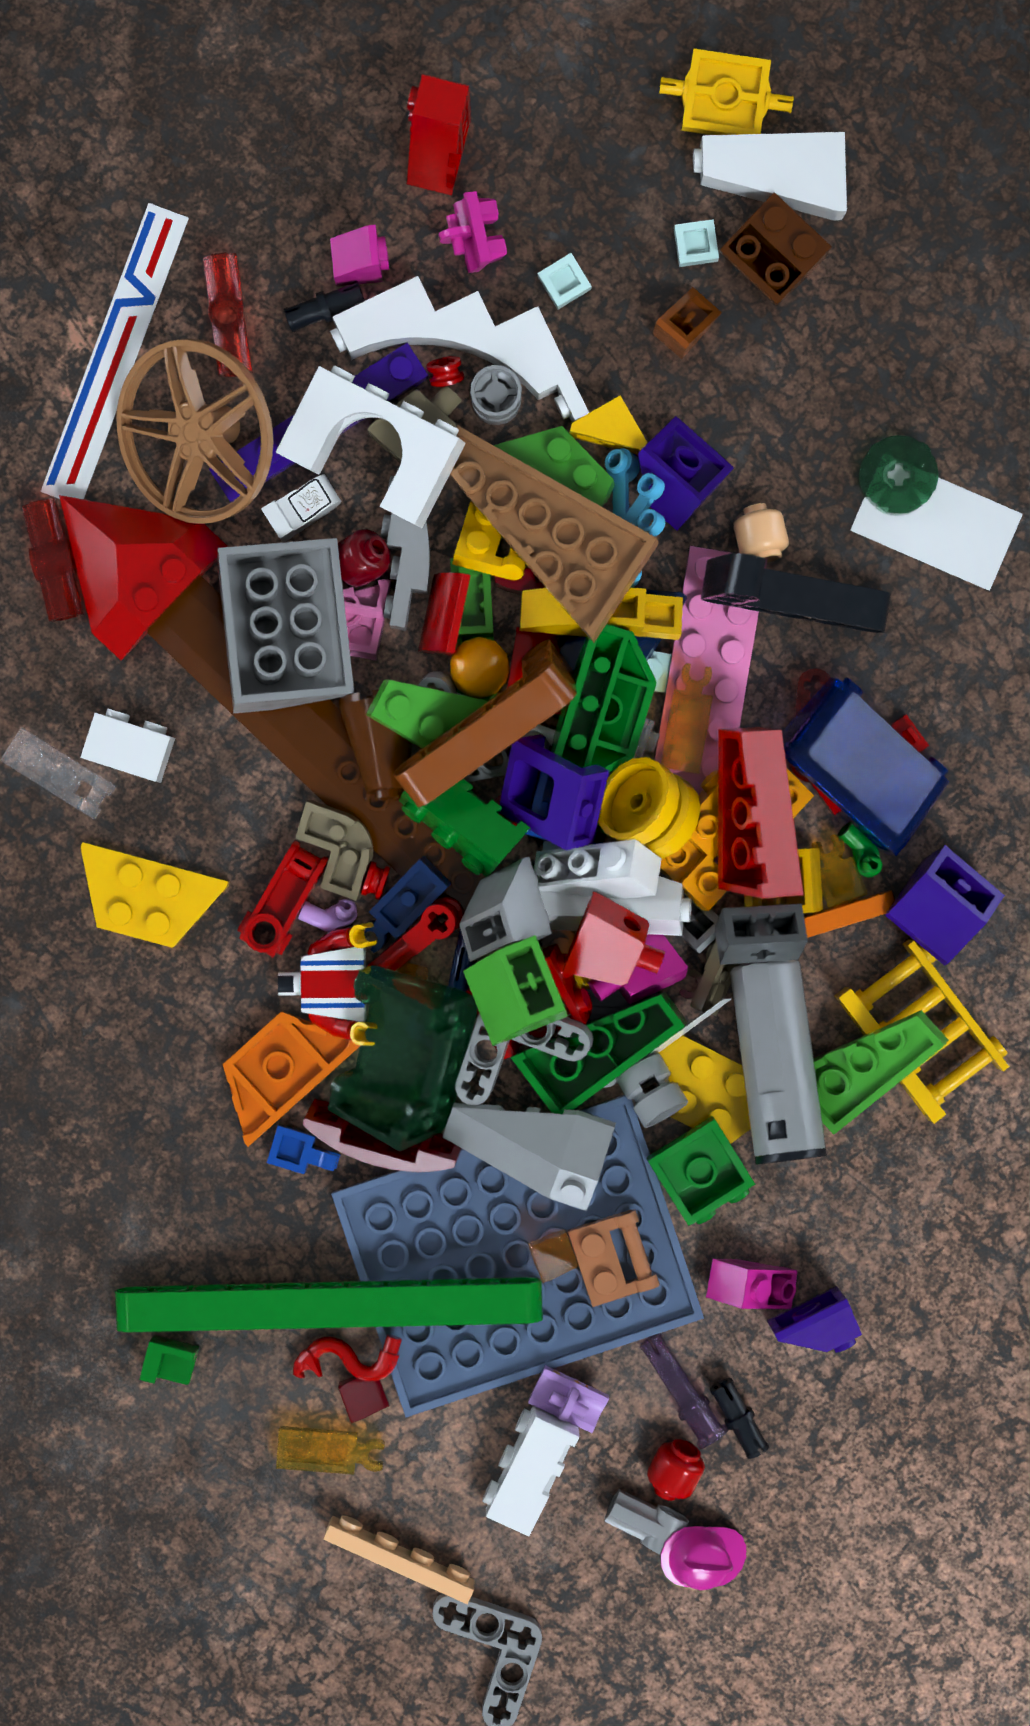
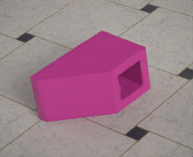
(359, 256)
(751, 1284)

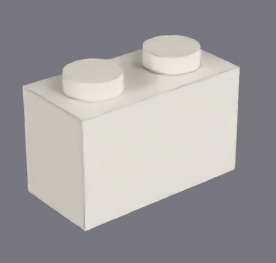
(128, 746)

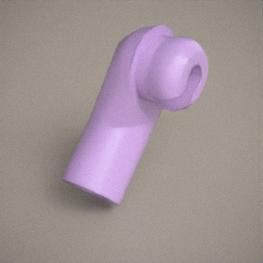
(332, 918)

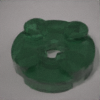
(914, 458)

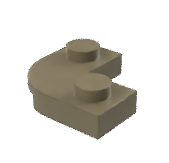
(349, 847)

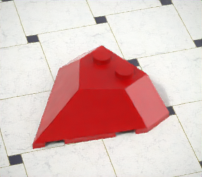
(133, 566)

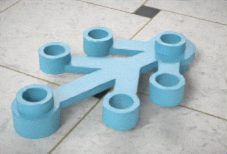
(623, 468)

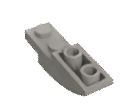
(409, 570)

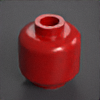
(676, 1470)

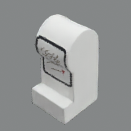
(301, 507)

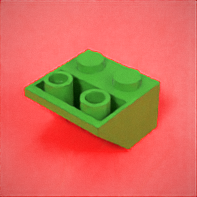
(515, 991)

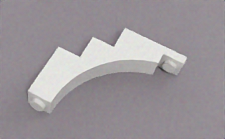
(519, 344)

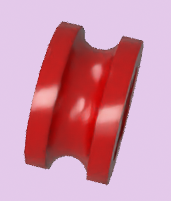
(445, 371)
(375, 880)

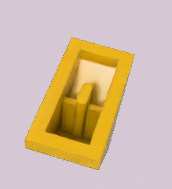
(610, 427)

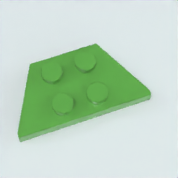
(564, 460)

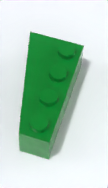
(618, 1044)

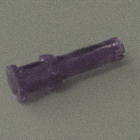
(693, 1407)

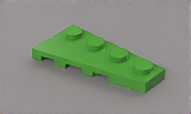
(868, 1067)

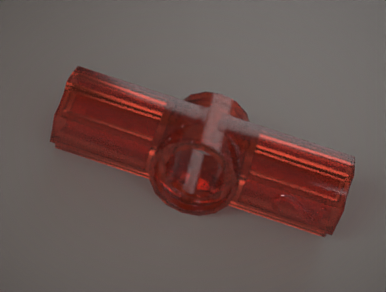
(225, 291)
(52, 560)

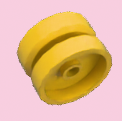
(649, 805)

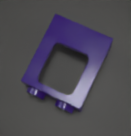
(574, 799)

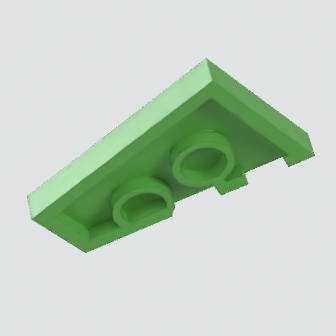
(419, 711)

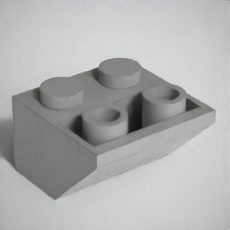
(504, 911)

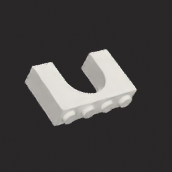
(336, 402)

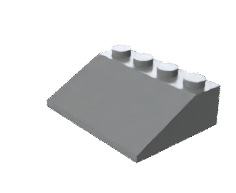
(284, 624)

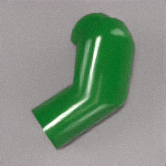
(863, 850)

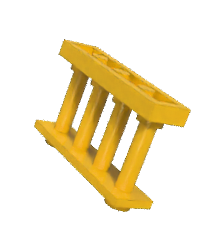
(927, 1097)

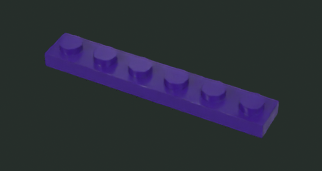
(393, 373)

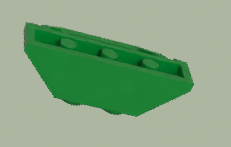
(610, 702)

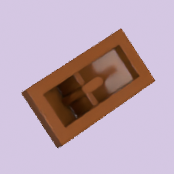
(686, 322)

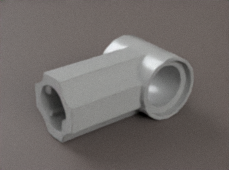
(644, 1520)

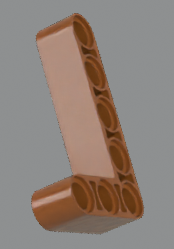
(539, 694)

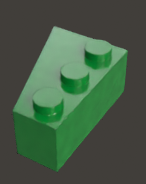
(468, 826)

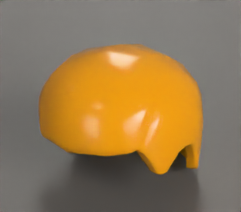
(479, 667)

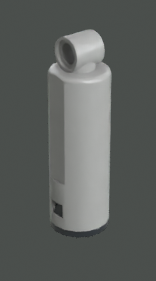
(777, 1061)

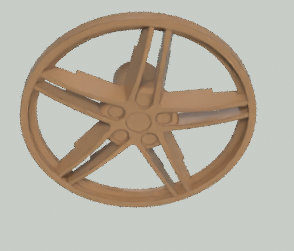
(197, 429)

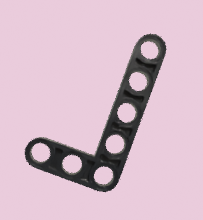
(745, 584)

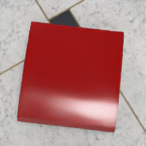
(444, 613)

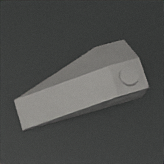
(544, 1151)

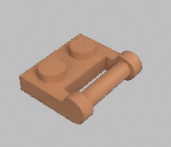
(600, 1261)

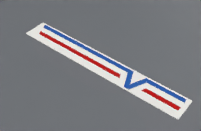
(115, 353)

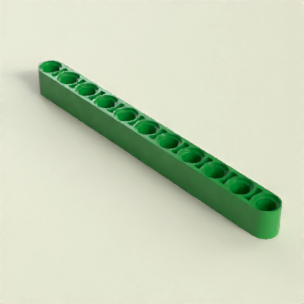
(329, 1304)

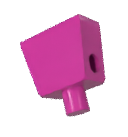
(643, 982)

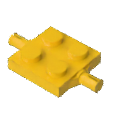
(725, 94)

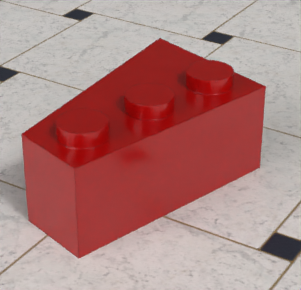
(438, 133)

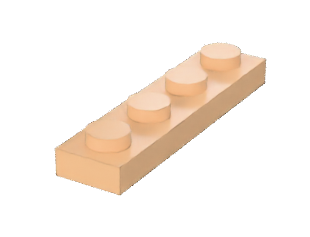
(413, 1564)

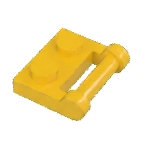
(479, 547)

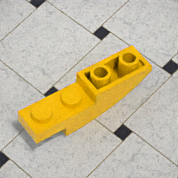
(638, 612)

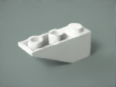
(611, 869)

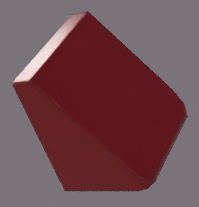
(362, 1398)

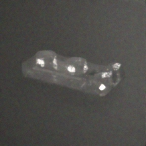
(56, 772)

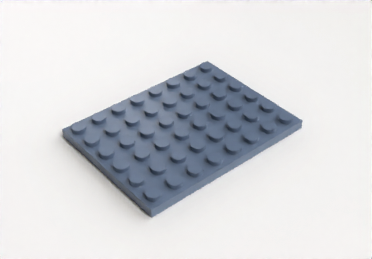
(480, 1226)

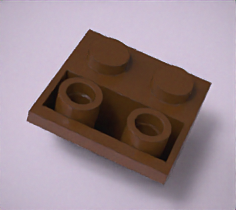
(776, 249)

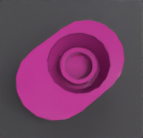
(703, 1556)

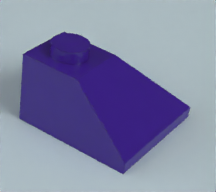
(688, 470)
(818, 1323)

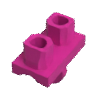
(468, 232)

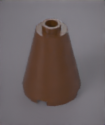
(374, 746)

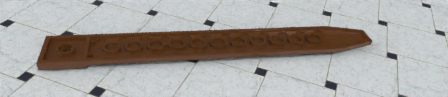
(313, 746)

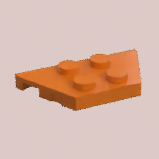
(280, 1069)

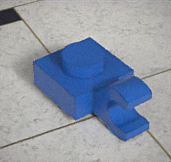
(295, 1150)

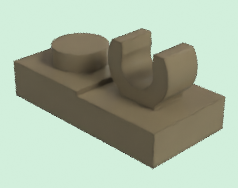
(711, 984)

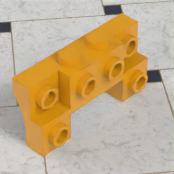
(694, 861)

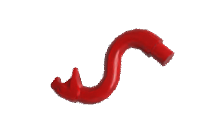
(384, 1366)

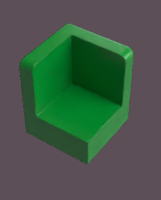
(169, 1360)

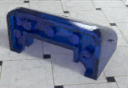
(863, 765)

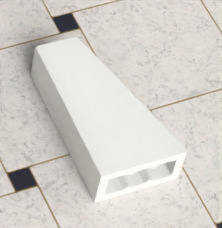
(798, 167)
(663, 912)

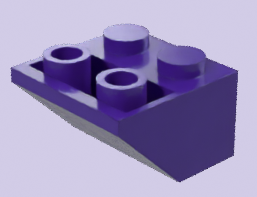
(944, 904)

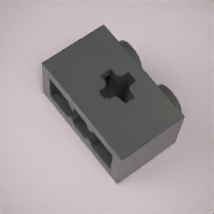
(760, 934)

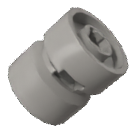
(496, 394)
(657, 1103)

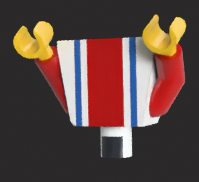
(328, 983)

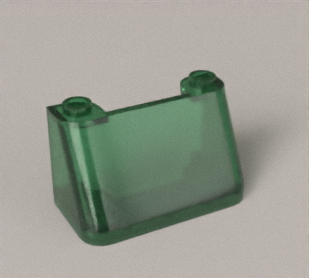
(409, 1077)

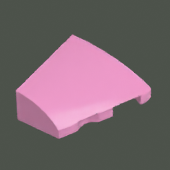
(366, 618)

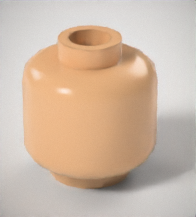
(761, 532)

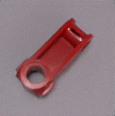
(283, 899)

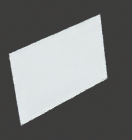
(950, 531)

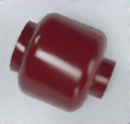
(363, 557)

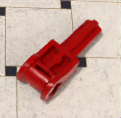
(422, 934)

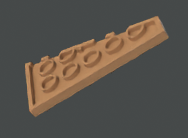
(564, 539)

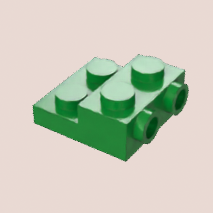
(701, 1172)

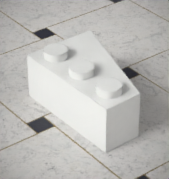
(529, 1469)

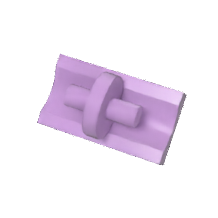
(568, 1399)

